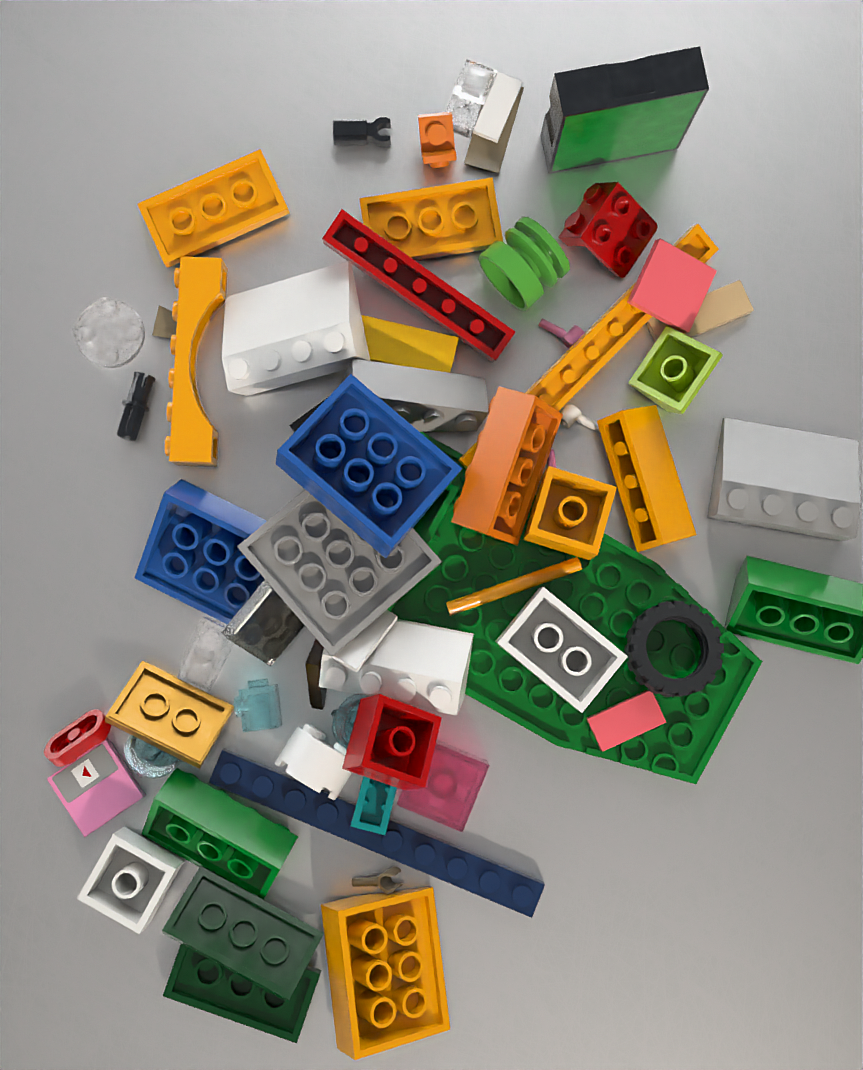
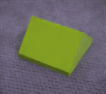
(674, 370)

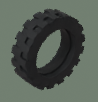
(709, 646)

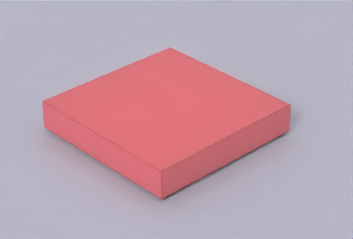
(672, 286)

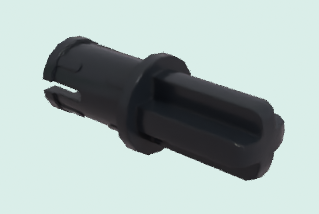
(135, 406)

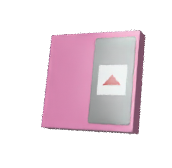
(96, 787)

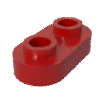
(77, 738)

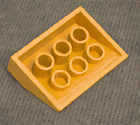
(384, 970)

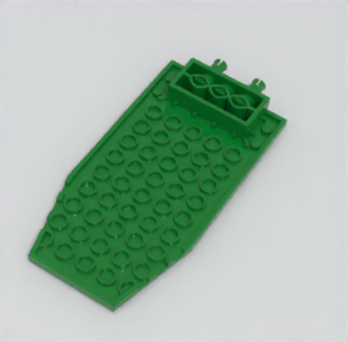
(607, 596)

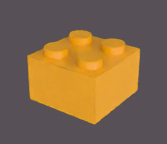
(570, 513)

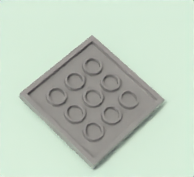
(330, 572)

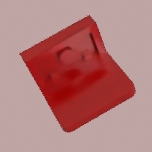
(610, 227)

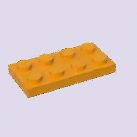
(213, 208)
(436, 218)

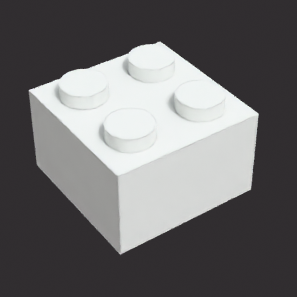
(130, 879)

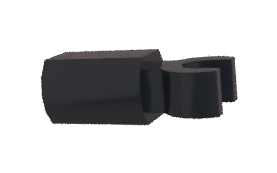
(360, 132)

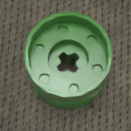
(524, 263)

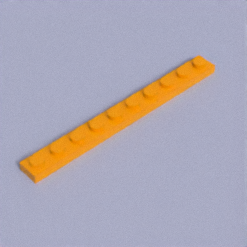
(602, 339)

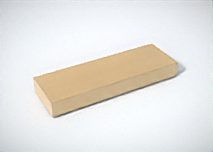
(716, 310)

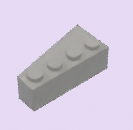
(426, 397)

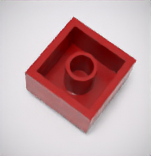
(392, 742)

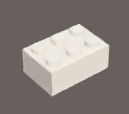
(561, 649)

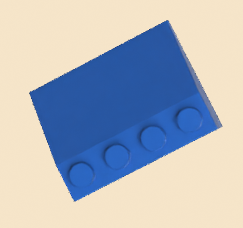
(367, 465)
(196, 551)

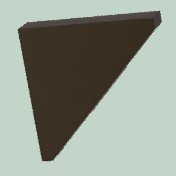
(313, 666)

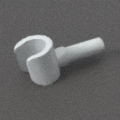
(572, 414)

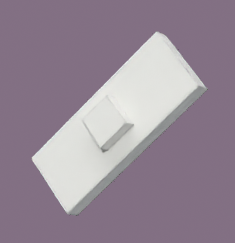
(497, 107)
(363, 645)

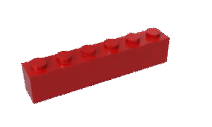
(417, 286)

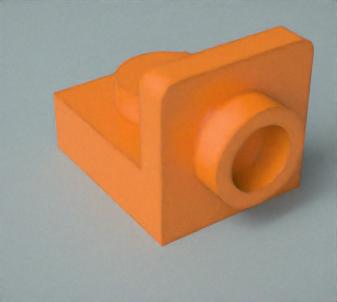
(437, 139)

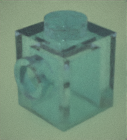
(258, 706)

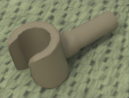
(383, 880)

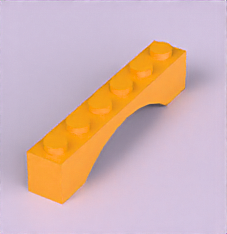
(200, 295)

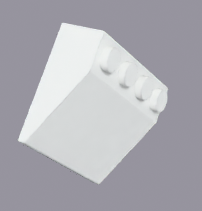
(292, 330)

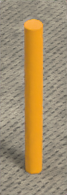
(513, 586)

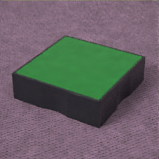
(622, 109)

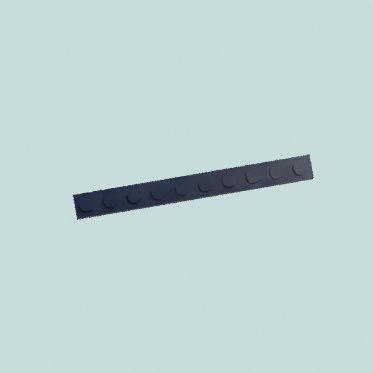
(399, 843)

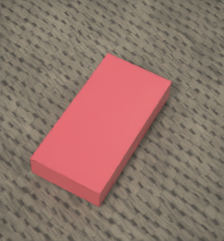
(626, 720)

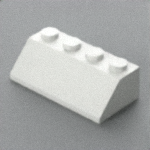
(410, 664)

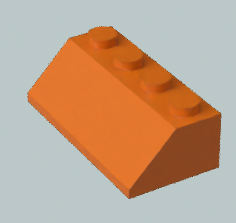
(507, 465)

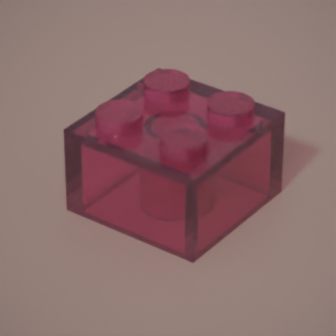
(450, 787)

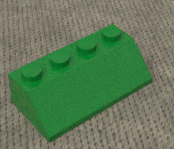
(797, 609)
(218, 833)

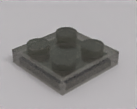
(264, 625)

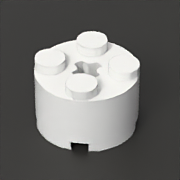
(315, 760)

